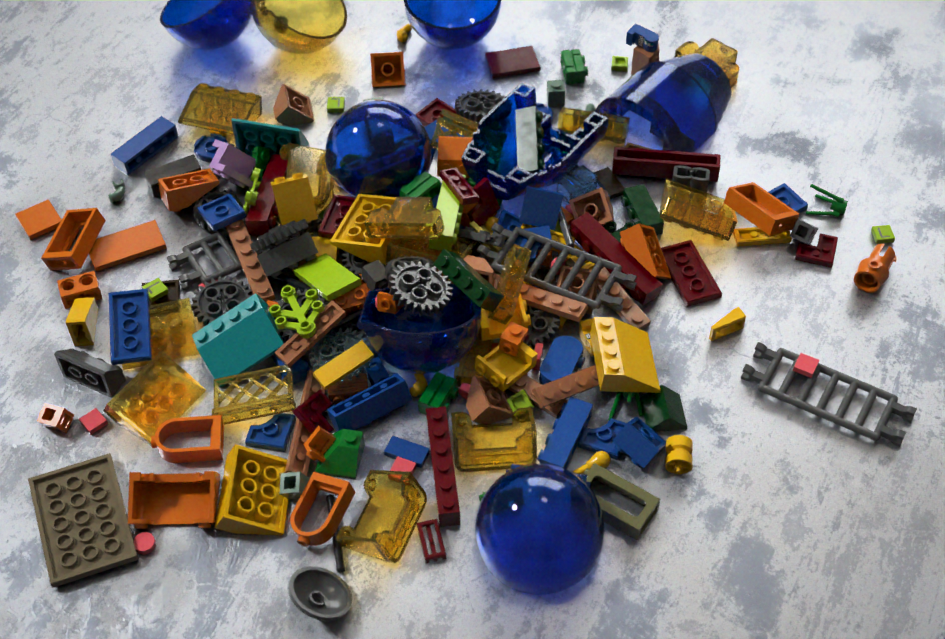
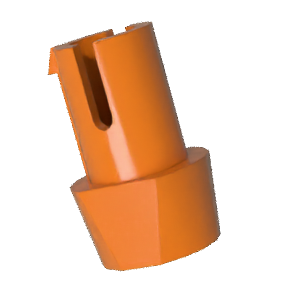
(873, 270)

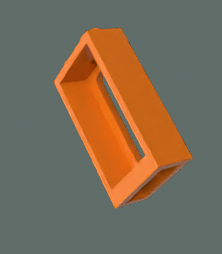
(761, 208)
(58, 247)

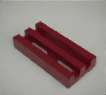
(434, 556)

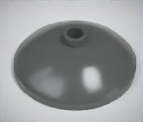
(319, 593)

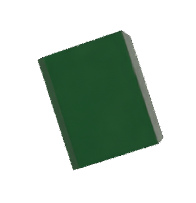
(663, 410)

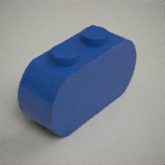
(562, 359)

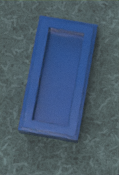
(407, 450)

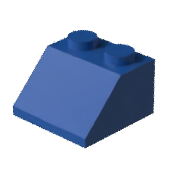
(639, 442)

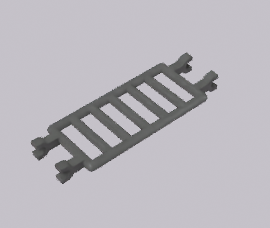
(199, 275)
(602, 298)
(881, 430)

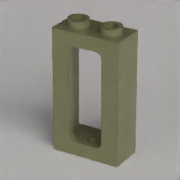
(617, 517)

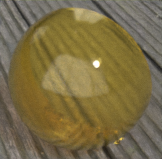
(299, 24)

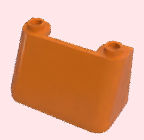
(173, 499)

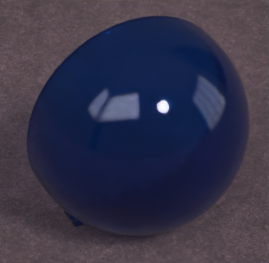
(206, 22)
(452, 22)
(377, 148)
(422, 341)
(539, 528)

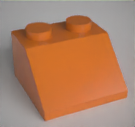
(450, 152)

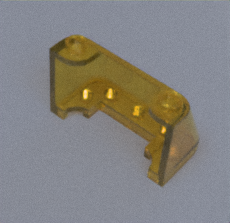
(312, 163)
(494, 445)
(388, 516)

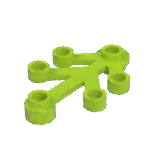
(251, 195)
(304, 328)

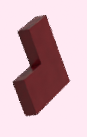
(487, 203)
(822, 254)
(311, 412)

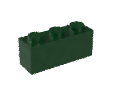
(642, 208)

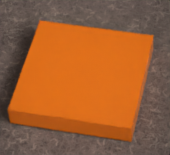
(39, 219)

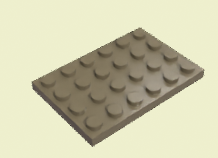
(82, 520)

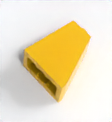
(83, 321)

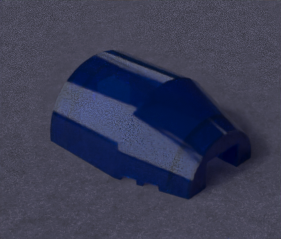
(678, 97)
(494, 147)

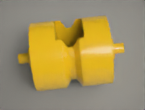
(679, 454)

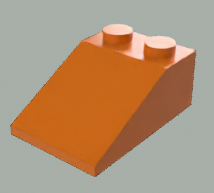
(185, 189)
(645, 248)

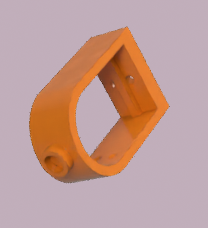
(191, 424)
(327, 530)

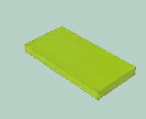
(327, 277)

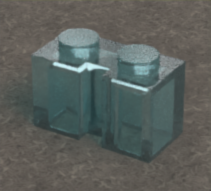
(578, 184)

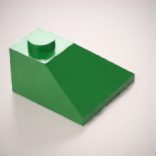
(343, 455)

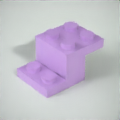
(232, 164)

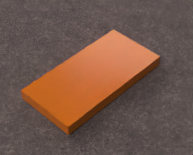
(126, 245)

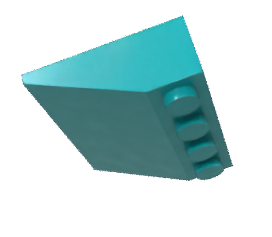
(253, 134)
(238, 339)

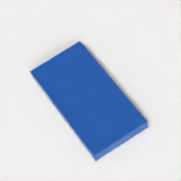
(129, 326)

